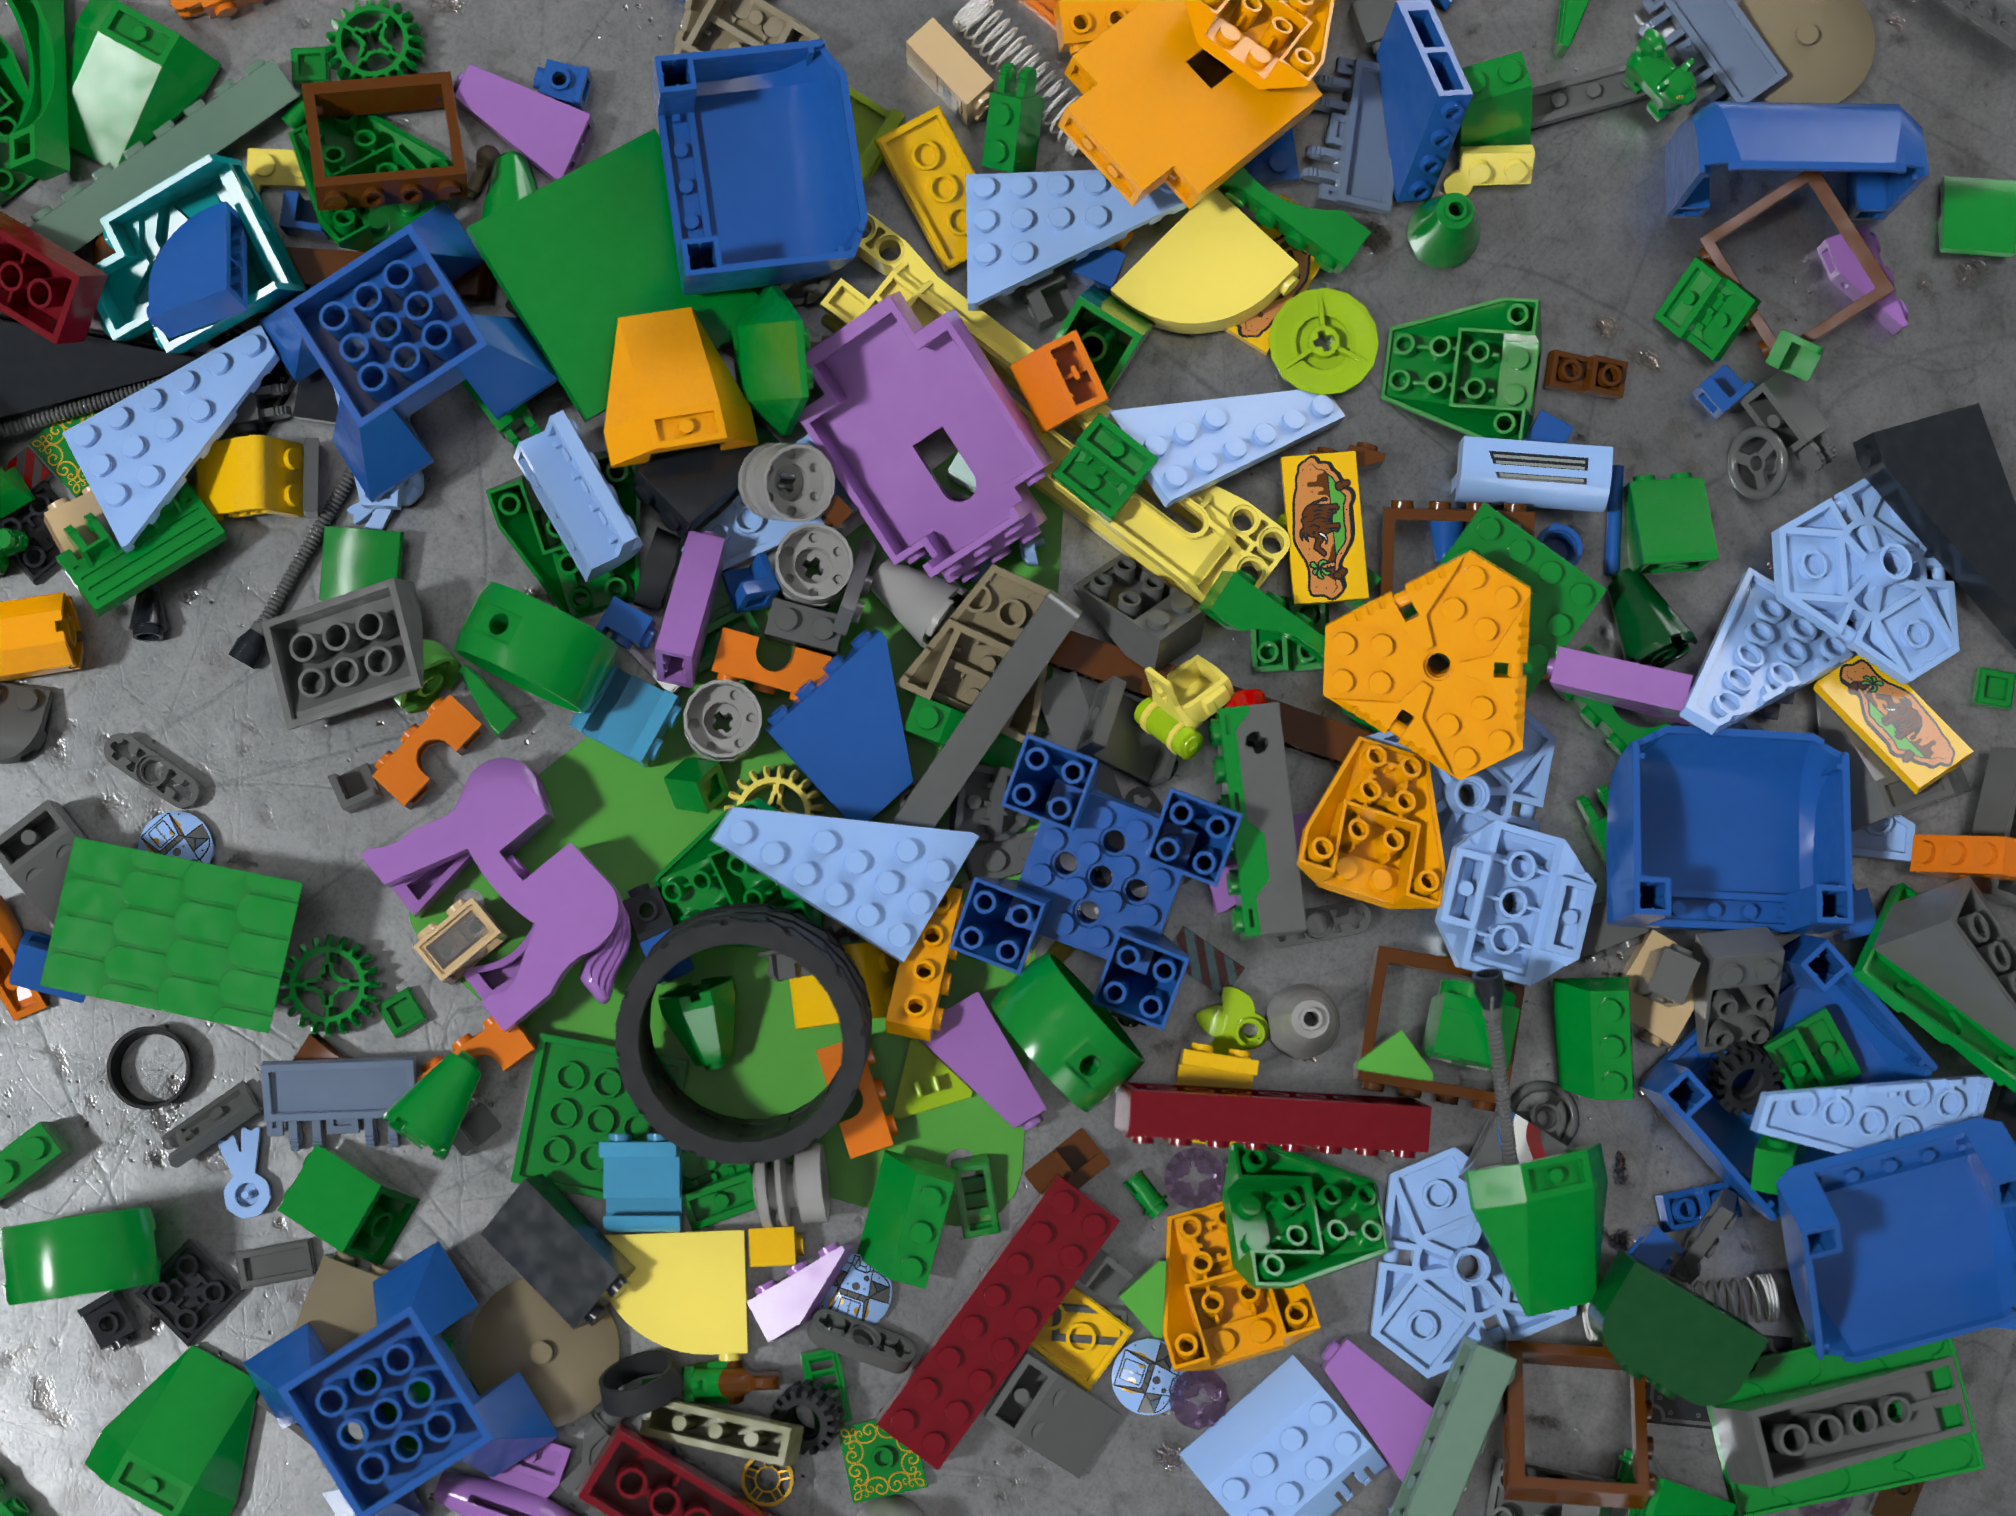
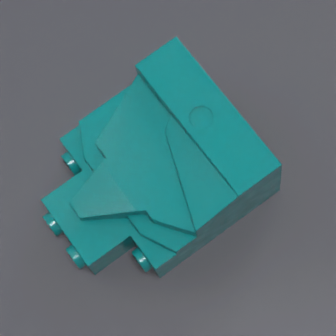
(147, 222)

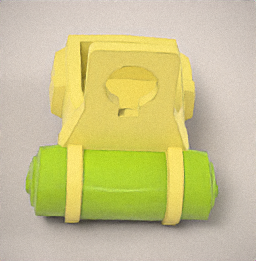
(1182, 704)

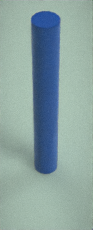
(1614, 522)

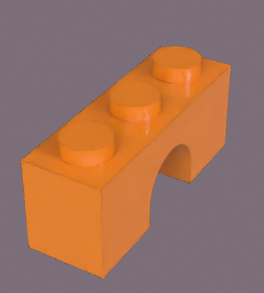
(737, 660)
(403, 770)
(1964, 856)
(505, 1047)
(870, 1127)

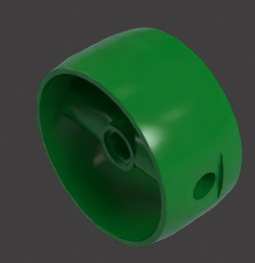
(536, 647)
(1066, 1033)
(79, 1255)

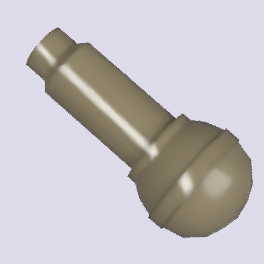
(484, 159)

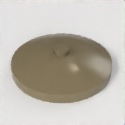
(1819, 45)
(558, 1362)

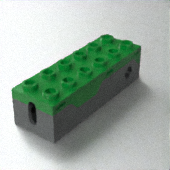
(1265, 845)

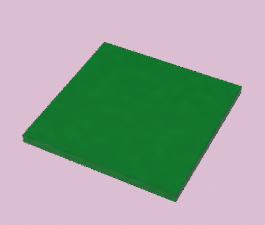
(596, 253)

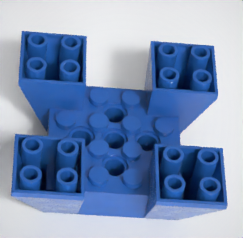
(449, 345)
(1009, 916)
(406, 1346)

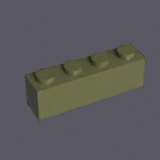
(725, 1431)

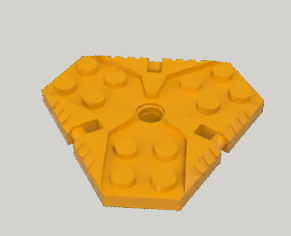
(1460, 714)

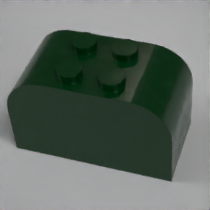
(1672, 1334)

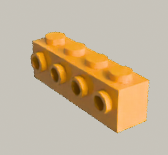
(1084, 20)
(924, 974)

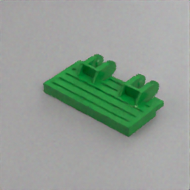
(111, 576)

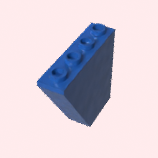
(1421, 97)
(849, 730)

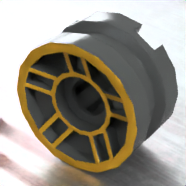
(759, 1491)

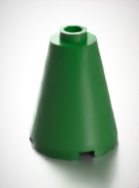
(509, 181)
(1444, 230)
(436, 1104)

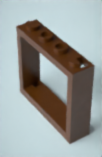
(384, 96)
(1883, 287)
(1436, 512)
(1410, 1087)
(1567, 1491)

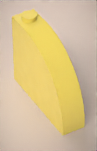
(1208, 272)
(688, 1290)

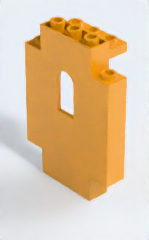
(1156, 119)

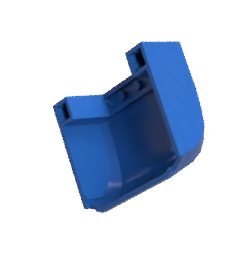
(1871, 142)
(759, 164)
(1730, 832)
(1810, 978)
(1903, 1240)

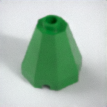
(702, 1019)

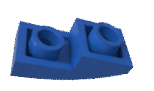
(1687, 1206)

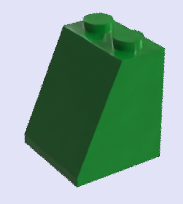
(1499, 104)
(1108, 332)
(1668, 524)
(348, 1205)
(1679, 1499)

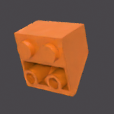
(1059, 382)

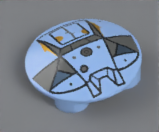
(178, 836)
(859, 1292)
(1144, 1377)

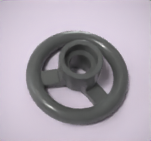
(1768, 462)
(1550, 1106)

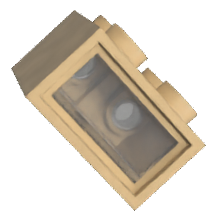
(460, 940)

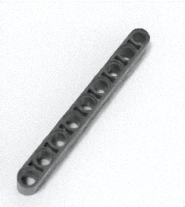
(989, 712)

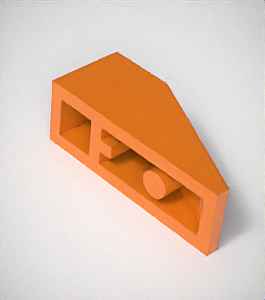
(17, 1000)

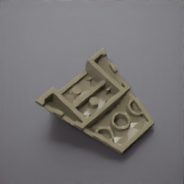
(736, 24)
(975, 642)

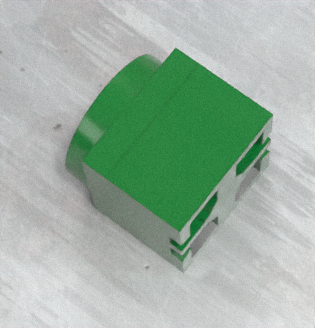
(1457, 1028)

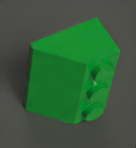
(1594, 1037)
(906, 1217)

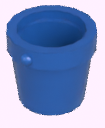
(1562, 541)

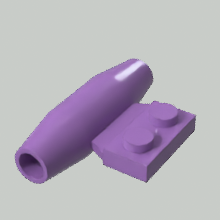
(514, 1492)

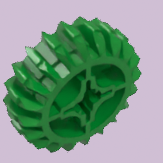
(387, 19)
(330, 1002)

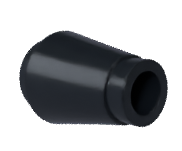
(148, 615)

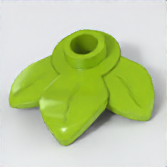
(1228, 1020)

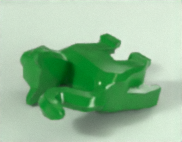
(1656, 74)

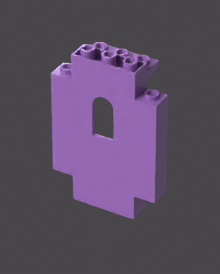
(891, 388)

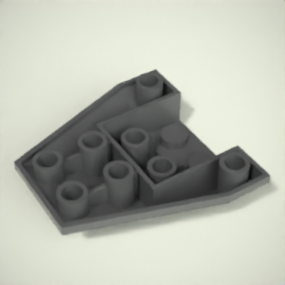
(1874, 787)

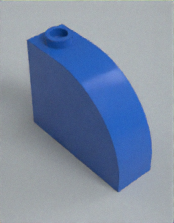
(200, 272)

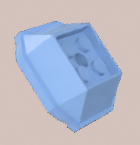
(1548, 896)

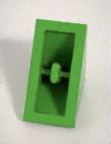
(1395, 1058)
(1147, 1296)

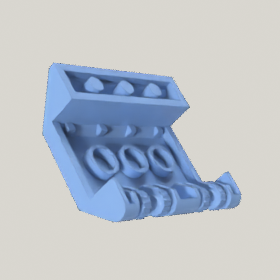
(1282, 1450)

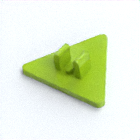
(926, 1083)

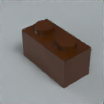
(836, 512)

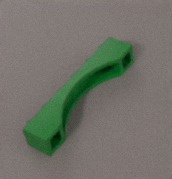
(42, 135)
(1324, 234)
(1242, 606)

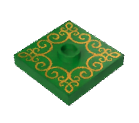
(56, 453)
(878, 1463)

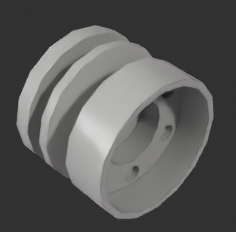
(804, 485)
(809, 546)
(727, 700)
(793, 1185)

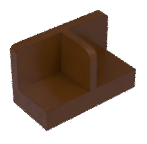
(1074, 1159)

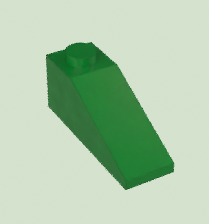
(936, 722)

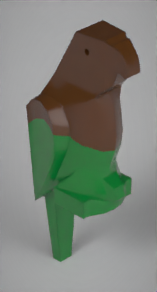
(723, 1382)

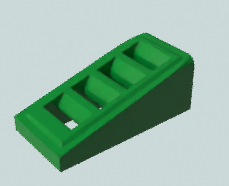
(1569, 19)
(496, 710)
(969, 1164)
(820, 1355)

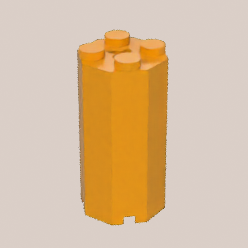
(39, 636)

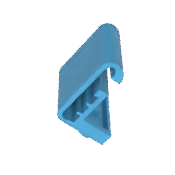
(630, 717)
(641, 1184)

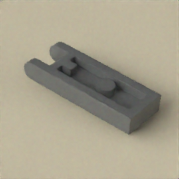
(858, 585)
(998, 858)
(210, 1124)

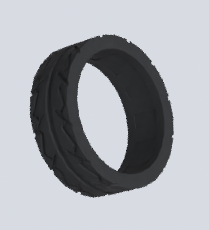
(697, 1127)

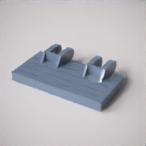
(1722, 40)
(1357, 125)
(334, 1092)

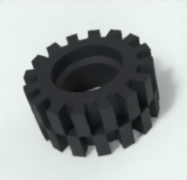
(1734, 1063)
(821, 1403)

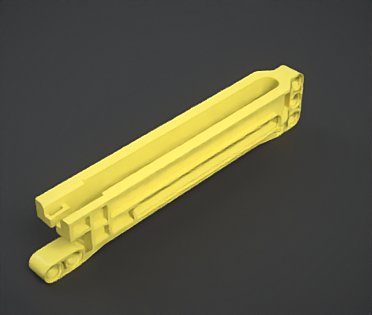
(1140, 529)

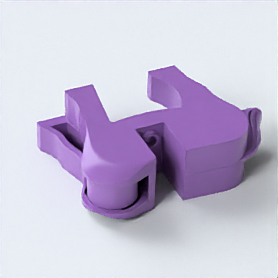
(567, 898)

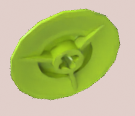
(1335, 318)

